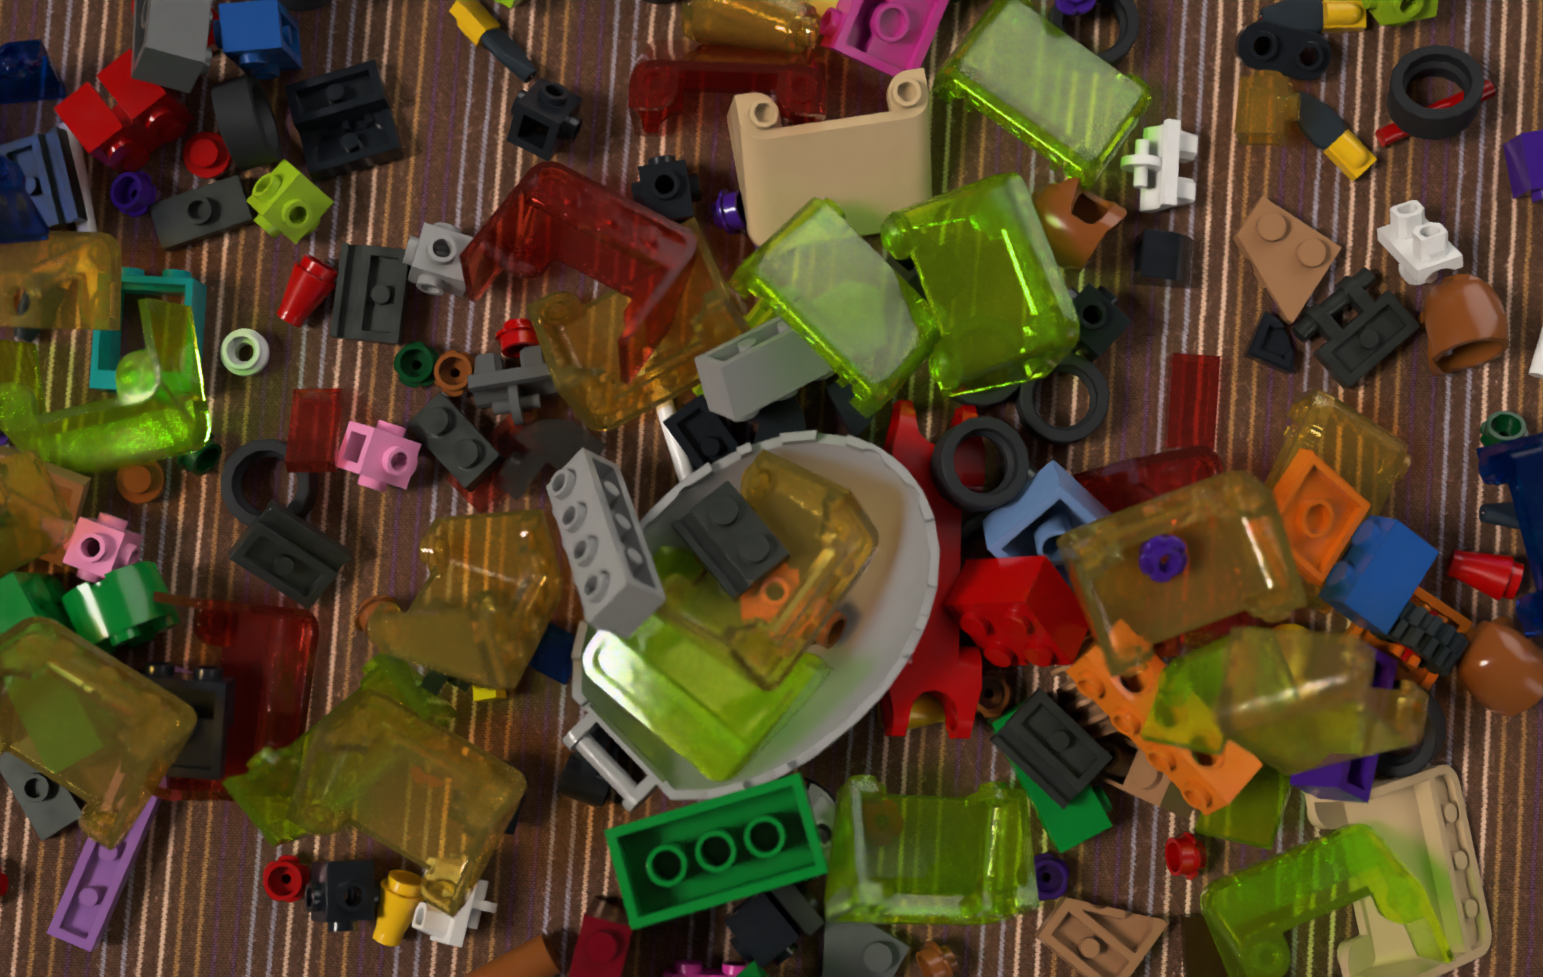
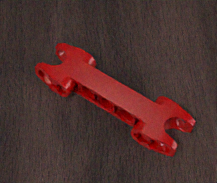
(938, 661)

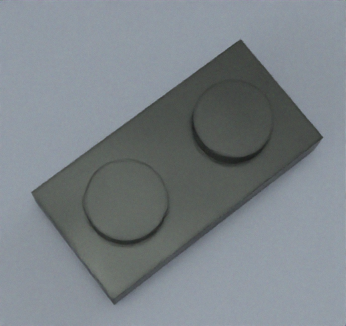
(455, 442)

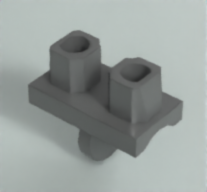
(512, 388)

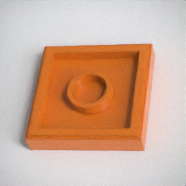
(1317, 514)

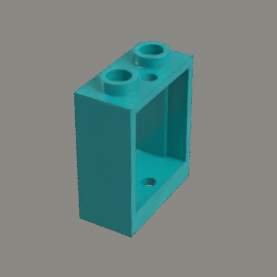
(107, 343)

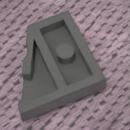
(861, 951)

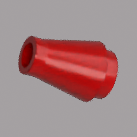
(306, 289)
(1487, 572)

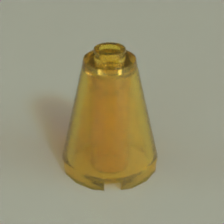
(752, 23)

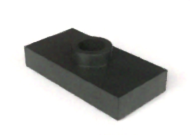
(202, 213)
(42, 799)

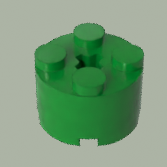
(121, 608)

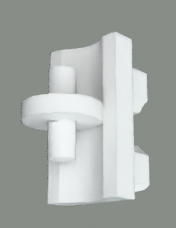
(1157, 166)
(1418, 244)
(449, 929)

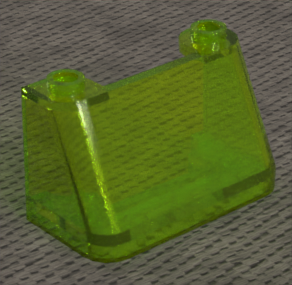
(1044, 89)
(987, 284)
(842, 302)
(929, 857)

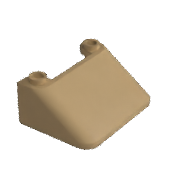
(859, 161)
(1430, 832)

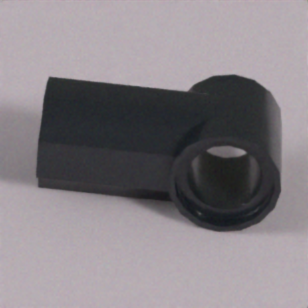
(582, 780)

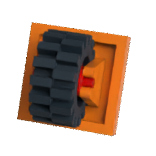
(1422, 640)

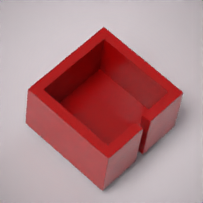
(132, 128)
(1018, 611)

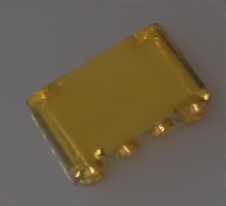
(68, 279)
(1301, 705)

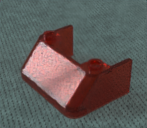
(598, 233)
(274, 664)

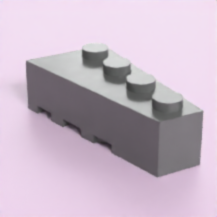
(171, 42)

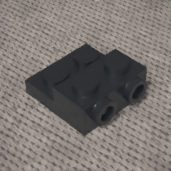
(214, 704)

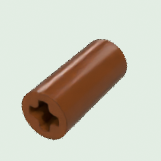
(530, 959)

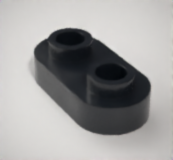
(1283, 51)

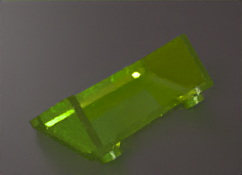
(691, 697)

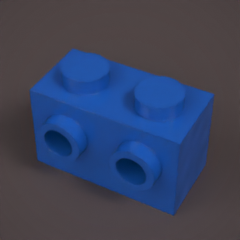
(259, 37)
(1378, 573)

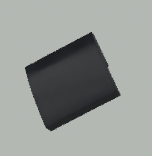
(344, 121)

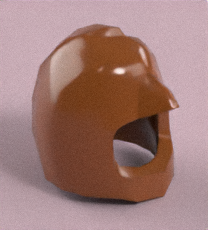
(1074, 221)
(1464, 318)
(1501, 667)

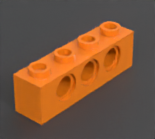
(1202, 785)

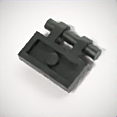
(1366, 338)

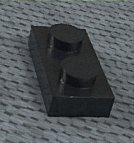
(700, 433)

